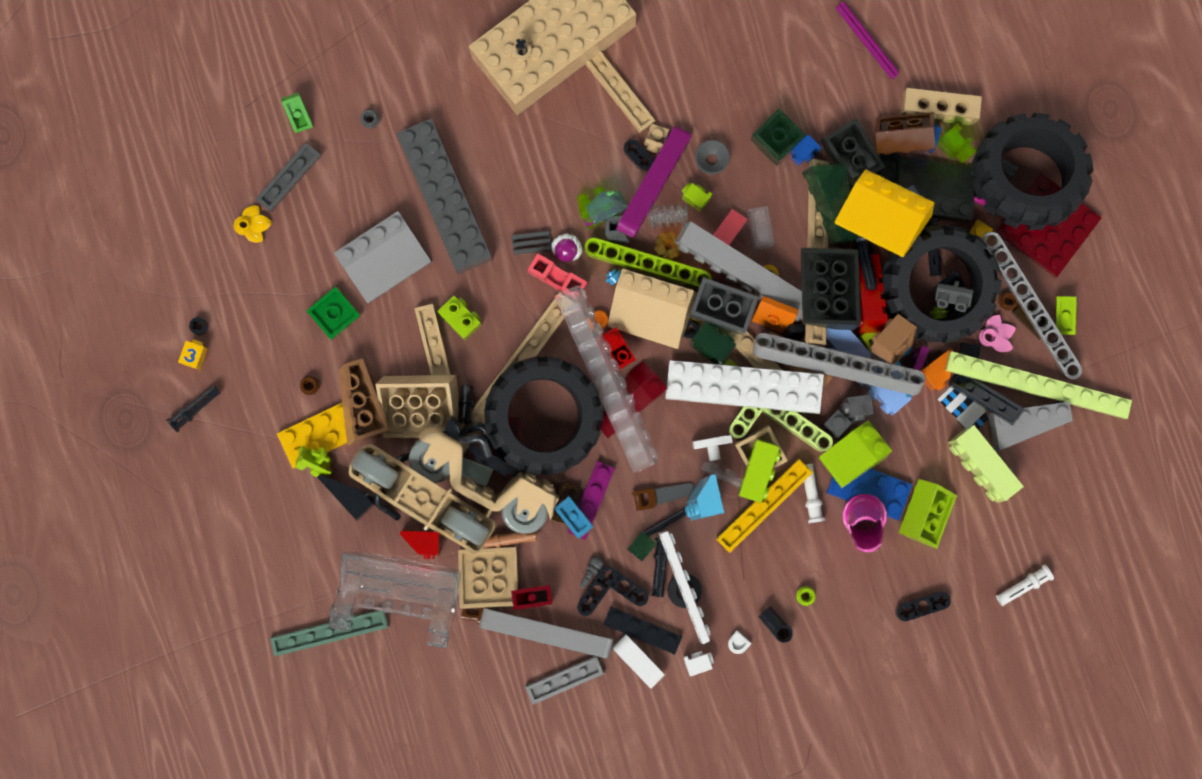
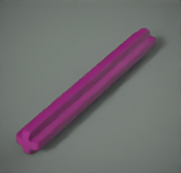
(867, 40)

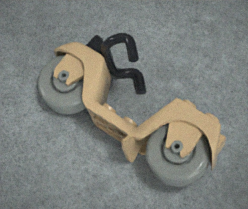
(419, 498)
(523, 499)

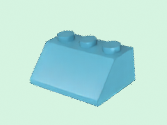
(705, 499)

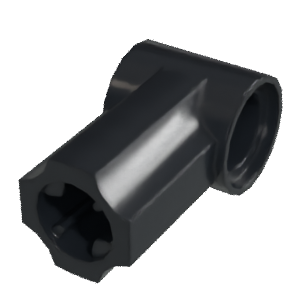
(775, 623)

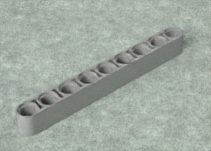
(1038, 311)
(848, 363)

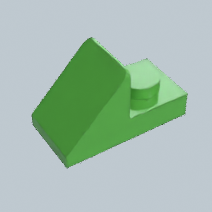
(296, 112)

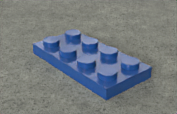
(884, 487)

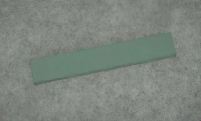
(323, 634)

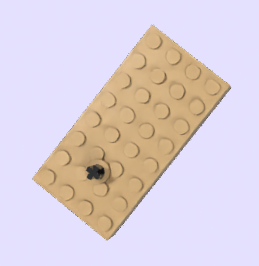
(547, 44)

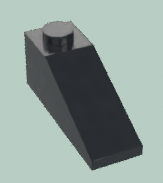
(353, 499)

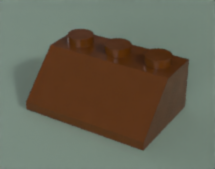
(905, 133)

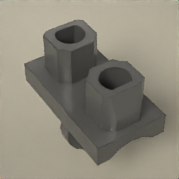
(954, 295)

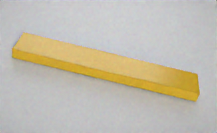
(759, 511)

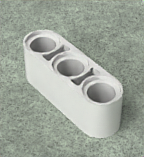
(638, 661)

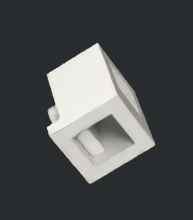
(698, 663)

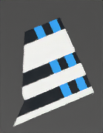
(963, 408)

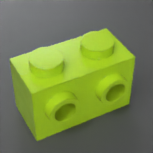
(459, 317)

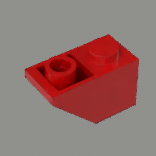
(619, 348)

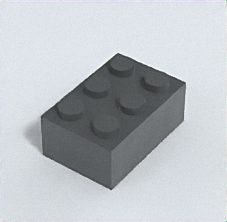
(723, 306)

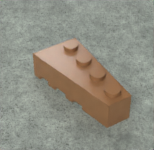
(360, 404)

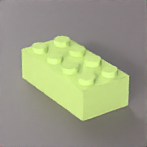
(985, 464)

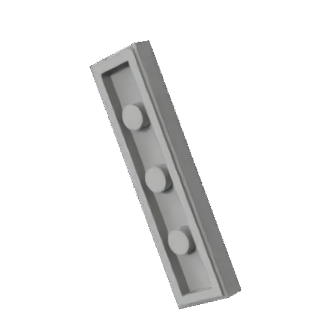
(564, 680)

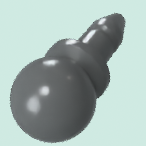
(595, 564)

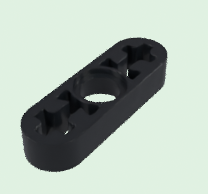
(938, 607)

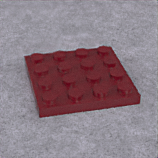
(1056, 244)

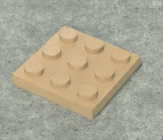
(487, 577)

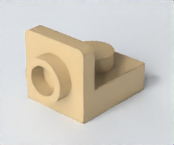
(656, 138)

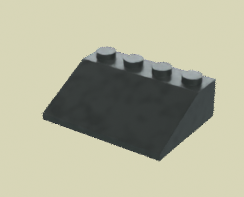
(941, 183)
(830, 288)

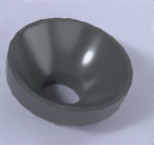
(714, 148)

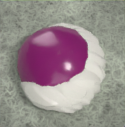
(567, 247)

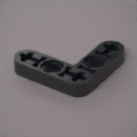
(617, 578)

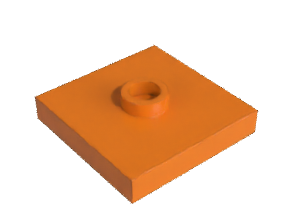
(774, 314)

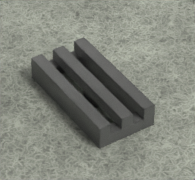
(531, 250)

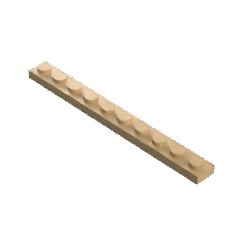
(816, 239)
(529, 348)

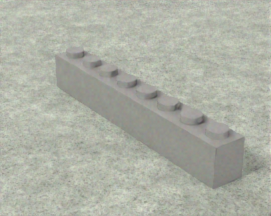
(737, 267)

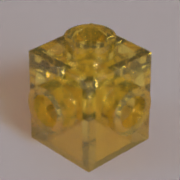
(667, 239)

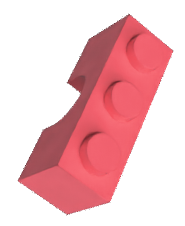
(553, 276)

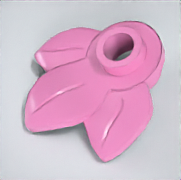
(999, 334)

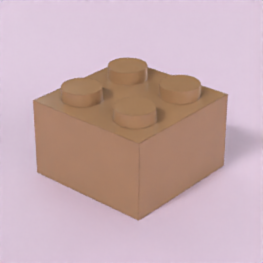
(893, 340)

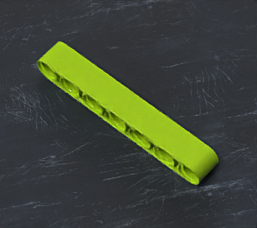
(640, 257)

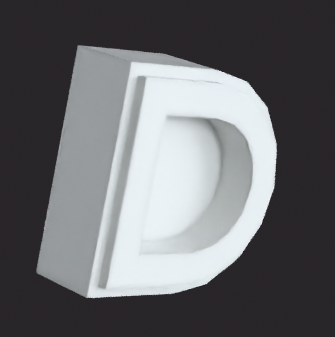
(738, 643)

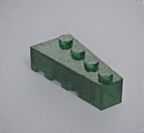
(830, 190)

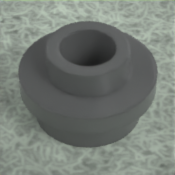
(369, 113)

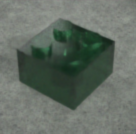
(777, 137)
(712, 343)

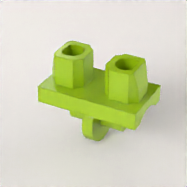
(315, 459)

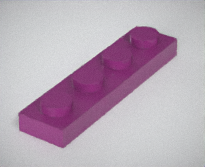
(594, 492)

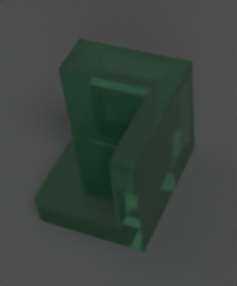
(641, 546)

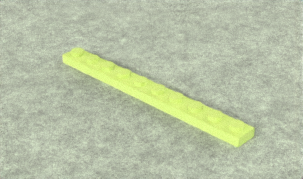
(1038, 385)

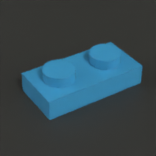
(574, 517)

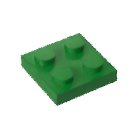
(333, 313)

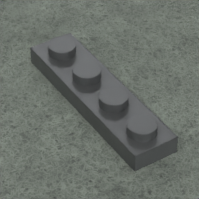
(288, 177)

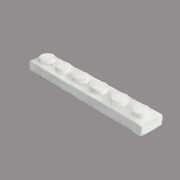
(687, 593)

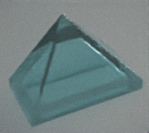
(606, 205)

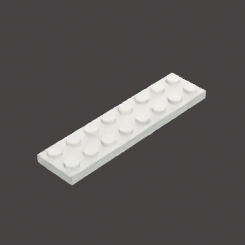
(745, 386)

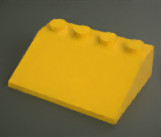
(885, 213)

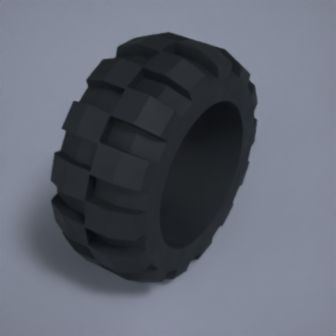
(1051, 139)
(983, 281)
(588, 407)

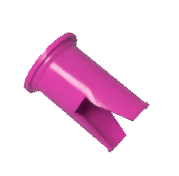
(865, 508)

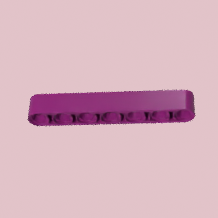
(654, 182)

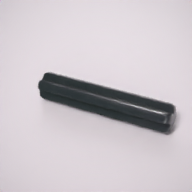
(866, 265)

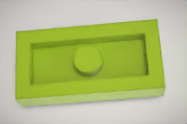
(1066, 315)

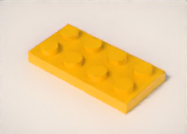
(321, 430)

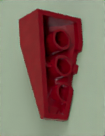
(644, 388)

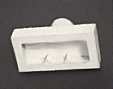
(712, 445)

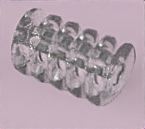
(668, 216)

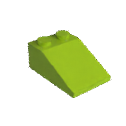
(855, 454)

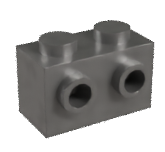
(857, 407)

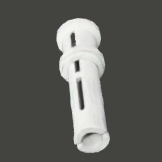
(813, 502)
(1032, 581)

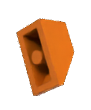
(935, 372)

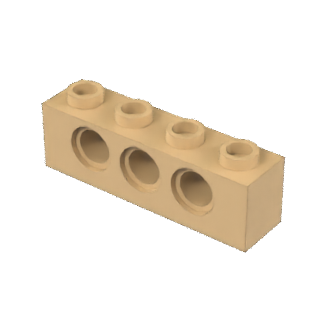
(970, 104)

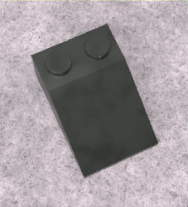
(852, 147)

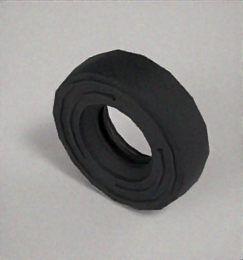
(676, 599)

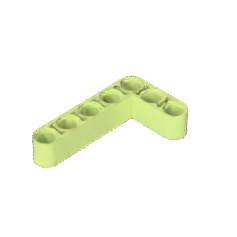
(781, 419)

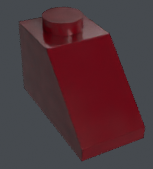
(531, 597)

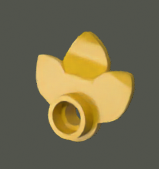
(255, 224)

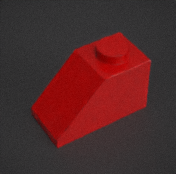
(423, 542)

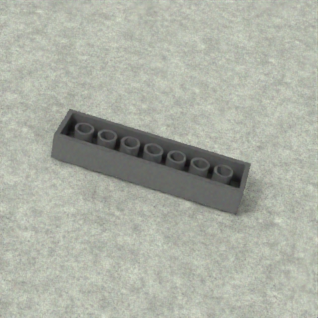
(444, 196)

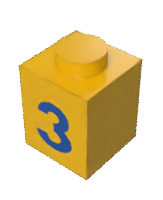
(193, 354)

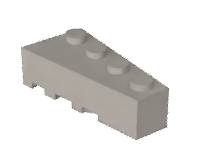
(1031, 423)

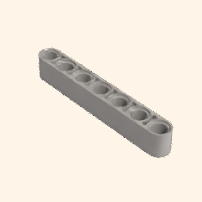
(546, 633)

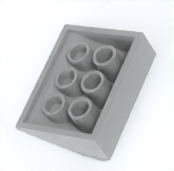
(382, 257)

